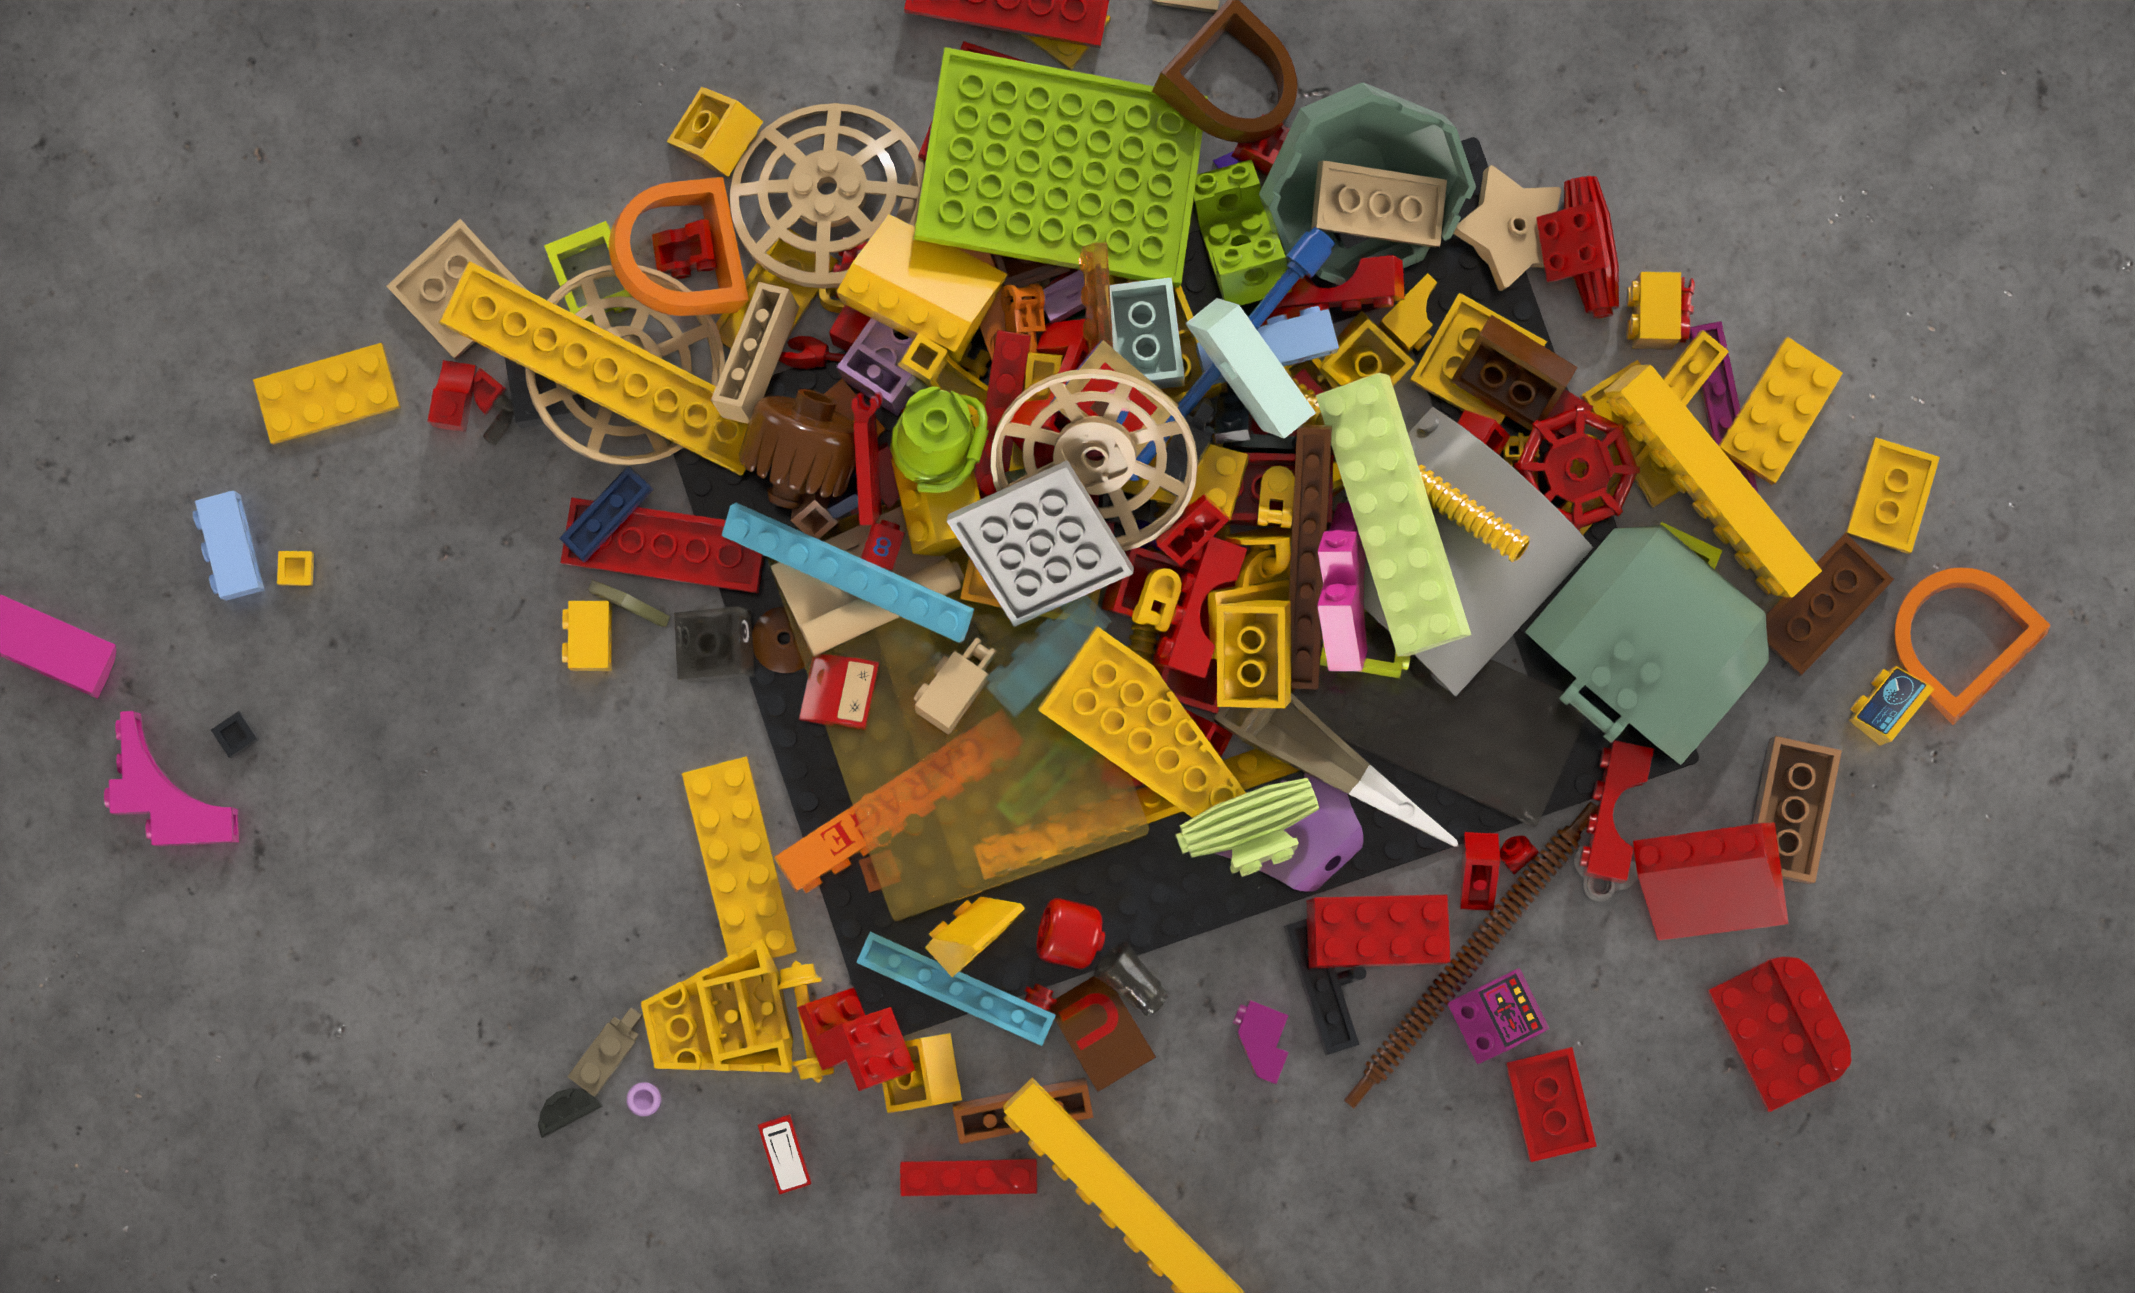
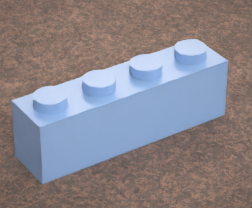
(1292, 339)

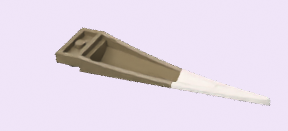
(1312, 747)

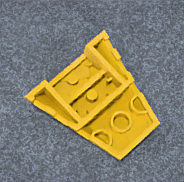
(723, 1018)

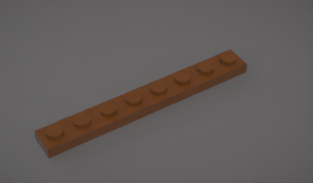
(1308, 526)

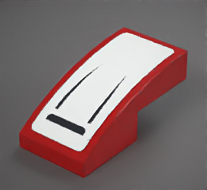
(784, 1154)

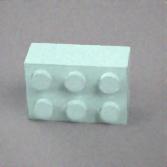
(1147, 330)

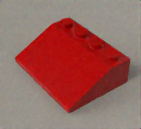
(1712, 880)

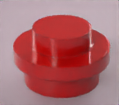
(1040, 996)

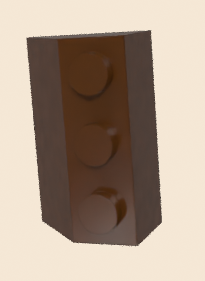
(1513, 373)

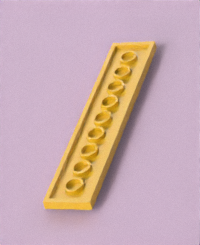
(593, 364)

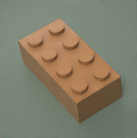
(1798, 797)

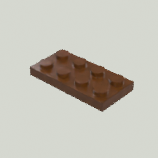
(1821, 611)

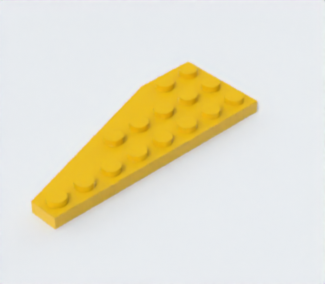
(1136, 721)

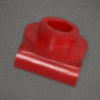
(1517, 852)

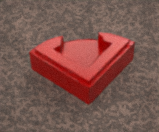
(486, 390)

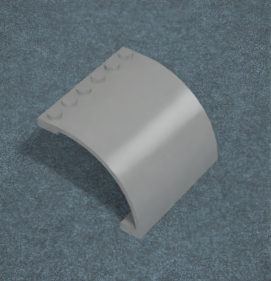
(1492, 589)

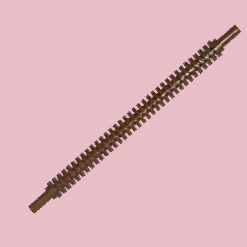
(1569, 837)

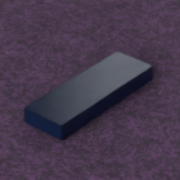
(606, 513)

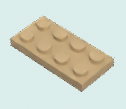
(1379, 204)

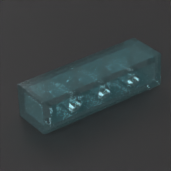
(1047, 656)

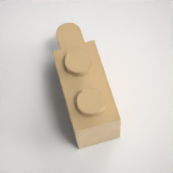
(954, 687)

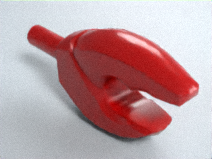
(813, 354)

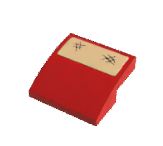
(844, 691)

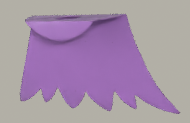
(1324, 838)

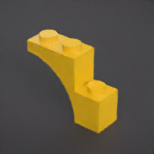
(937, 369)

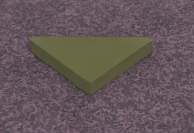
(628, 603)

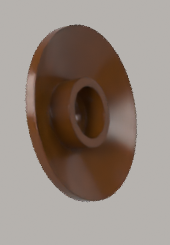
(766, 645)

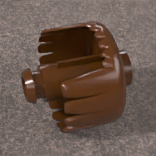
(804, 445)

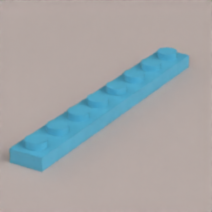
(847, 572)

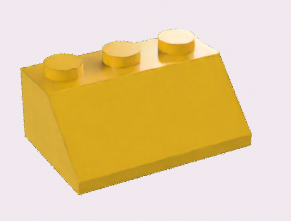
(928, 513)
(1254, 654)

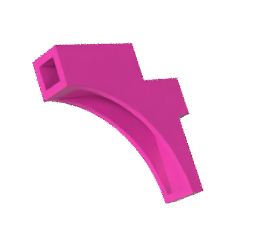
(1342, 593)
(145, 789)

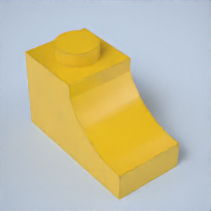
(1408, 319)

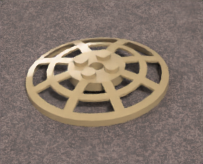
(804, 195)
(636, 336)
(1112, 440)

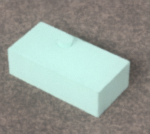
(1250, 367)

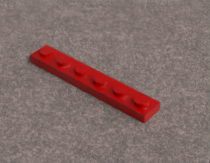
(1003, 388)

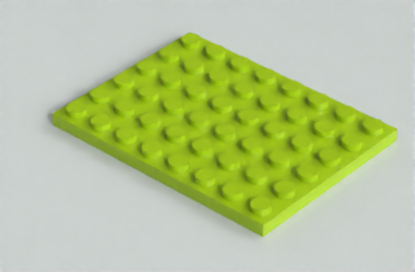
(1056, 161)

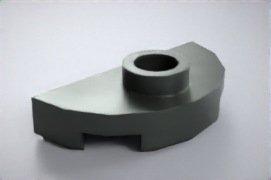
(565, 1108)

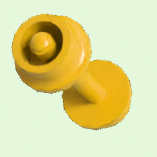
(798, 977)

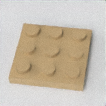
(432, 277)

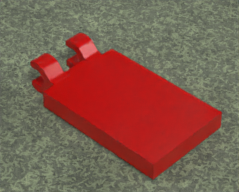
(867, 458)

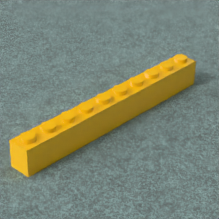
(1114, 1192)

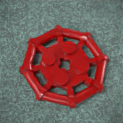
(1585, 449)

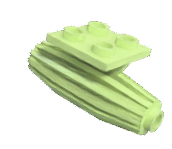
(1251, 826)

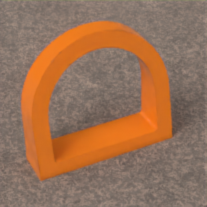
(712, 197)
(2030, 620)

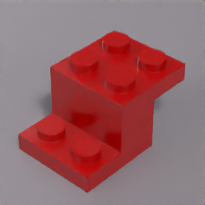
(866, 1042)

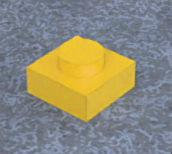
(295, 568)

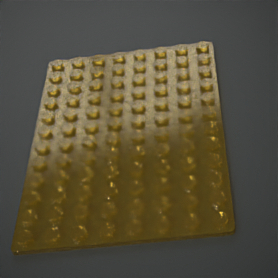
(971, 804)

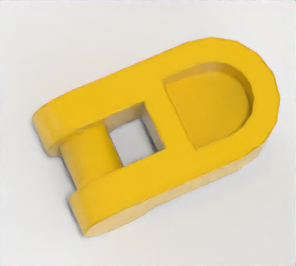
(1276, 486)
(1160, 586)

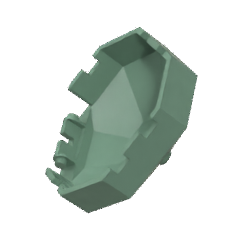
(1369, 131)

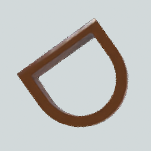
(1195, 107)

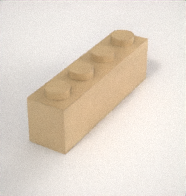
(755, 352)

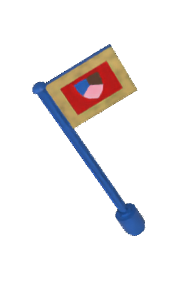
(1304, 259)

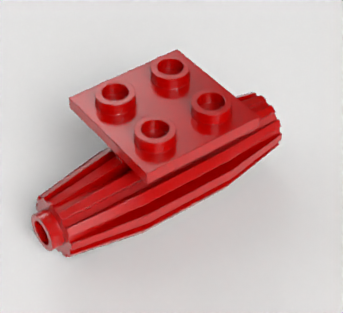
(1582, 246)

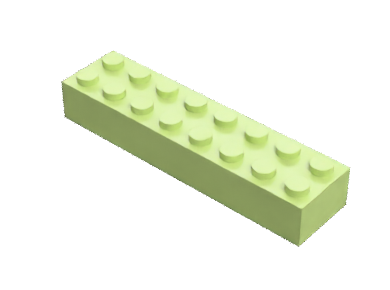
(1393, 515)

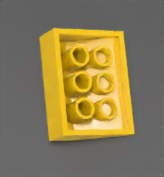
(921, 287)

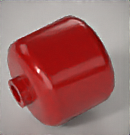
(1069, 934)

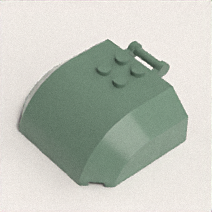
(1654, 638)

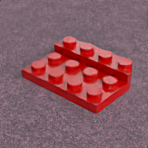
(1783, 1029)

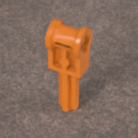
(1024, 315)

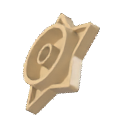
(1506, 225)

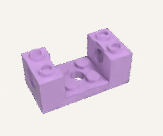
(873, 366)

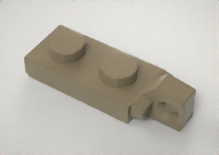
(606, 1053)

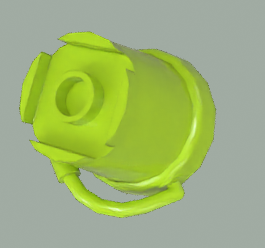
(937, 439)

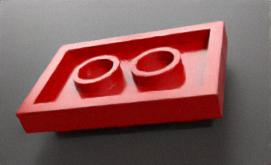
(1551, 1104)

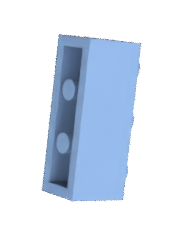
(228, 546)

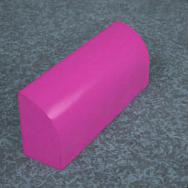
(54, 648)

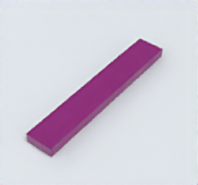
(1720, 394)

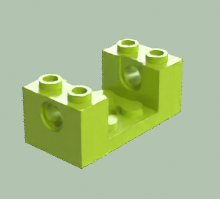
(1233, 214)

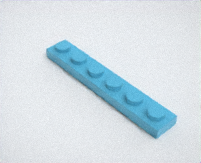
(960, 991)

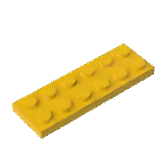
(738, 857)

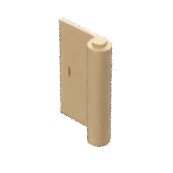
(835, 616)

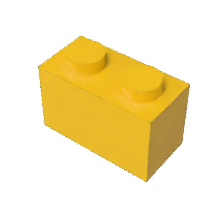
(588, 636)

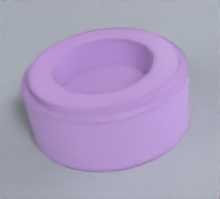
(644, 1099)

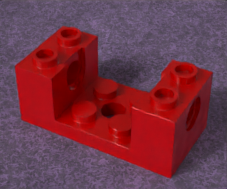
(1061, 339)

